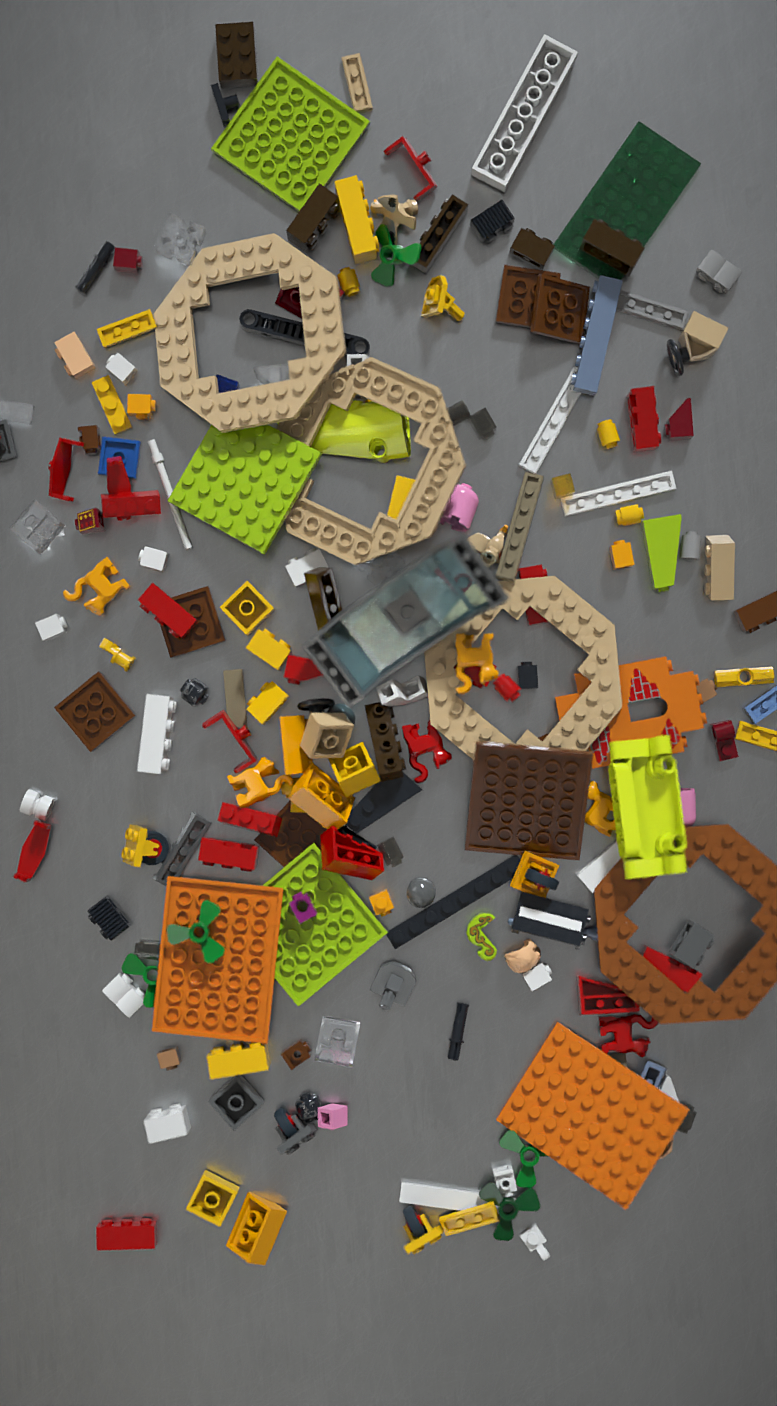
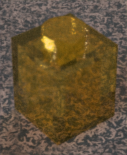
(562, 486)

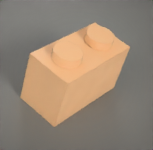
(75, 355)

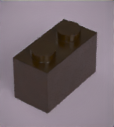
(532, 248)

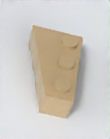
(719, 567)

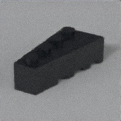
(380, 801)

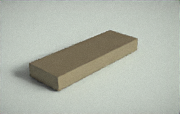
(235, 696)

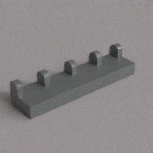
(182, 848)

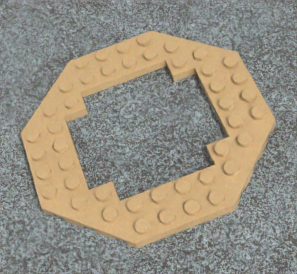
(265, 402)
(431, 488)
(571, 617)

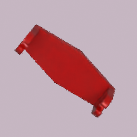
(420, 161)
(61, 468)
(117, 479)
(240, 736)
(33, 851)

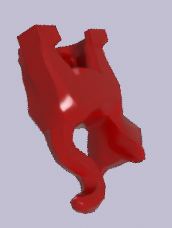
(424, 744)
(622, 1032)

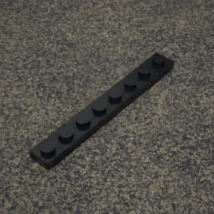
(453, 902)

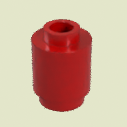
(507, 688)

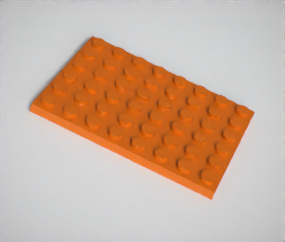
(235, 991)
(592, 1115)

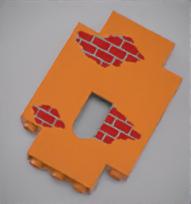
(641, 682)

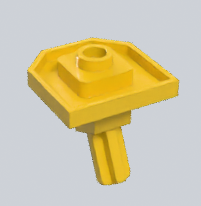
(439, 300)

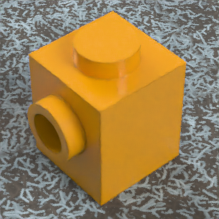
(141, 406)
(621, 555)
(381, 903)

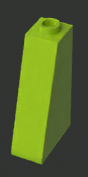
(661, 547)

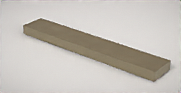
(519, 527)

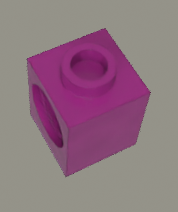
(303, 915)

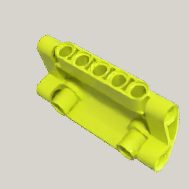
(647, 807)

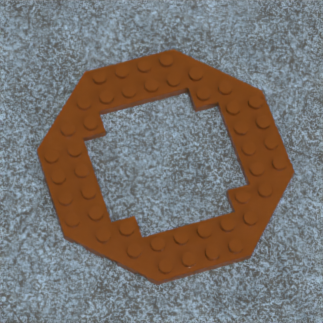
(648, 985)

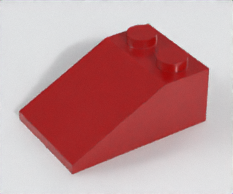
(301, 670)

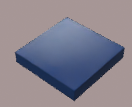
(127, 449)

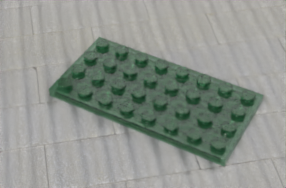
(630, 195)

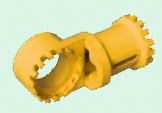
(118, 656)

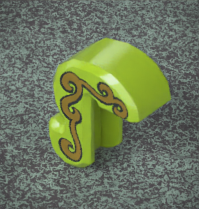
(478, 938)

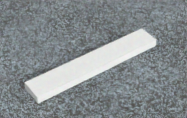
(550, 427)
(618, 494)
(442, 1197)

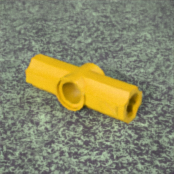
(756, 676)

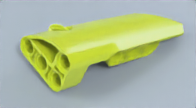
(364, 432)

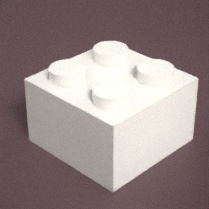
(167, 1123)

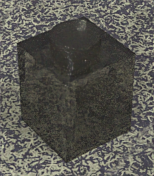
(482, 424)

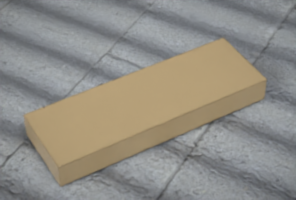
(357, 83)

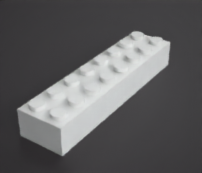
(524, 113)

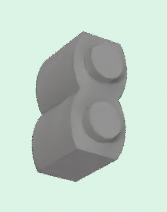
(718, 272)

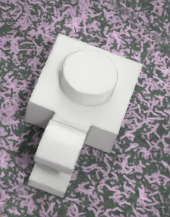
(534, 1240)

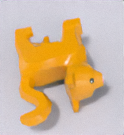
(99, 582)
(474, 656)
(252, 780)
(599, 810)

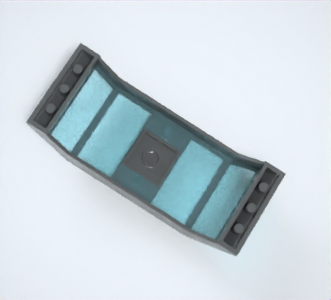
(404, 618)

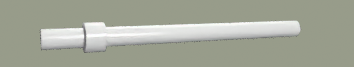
(157, 458)

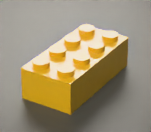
(356, 220)

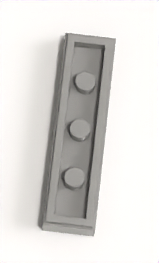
(652, 310)

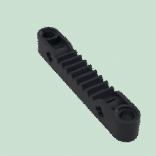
(291, 330)

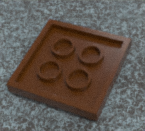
(518, 295)
(560, 308)
(206, 631)
(94, 711)
(294, 836)

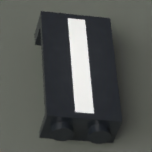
(551, 919)

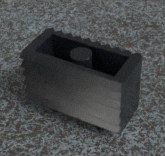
(492, 221)
(108, 918)

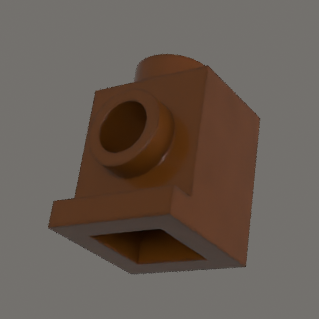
(91, 438)
(288, 1054)

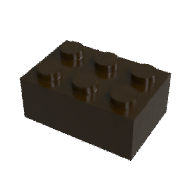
(236, 54)
(313, 218)
(612, 247)

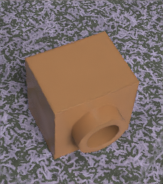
(707, 689)
(169, 1058)

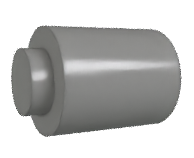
(690, 546)

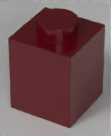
(127, 260)

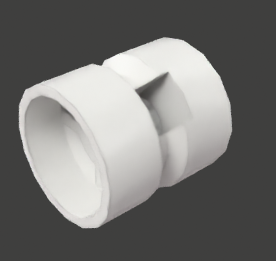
(37, 805)

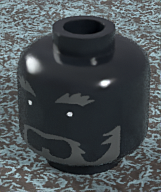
(194, 692)
(308, 1107)

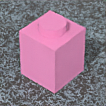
(332, 1116)

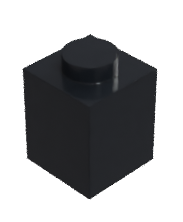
(527, 676)

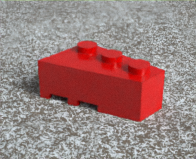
(643, 419)
(228, 854)
(349, 857)
(676, 971)
(602, 998)

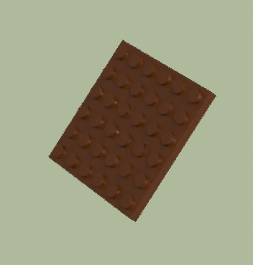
(528, 800)

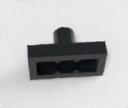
(224, 103)

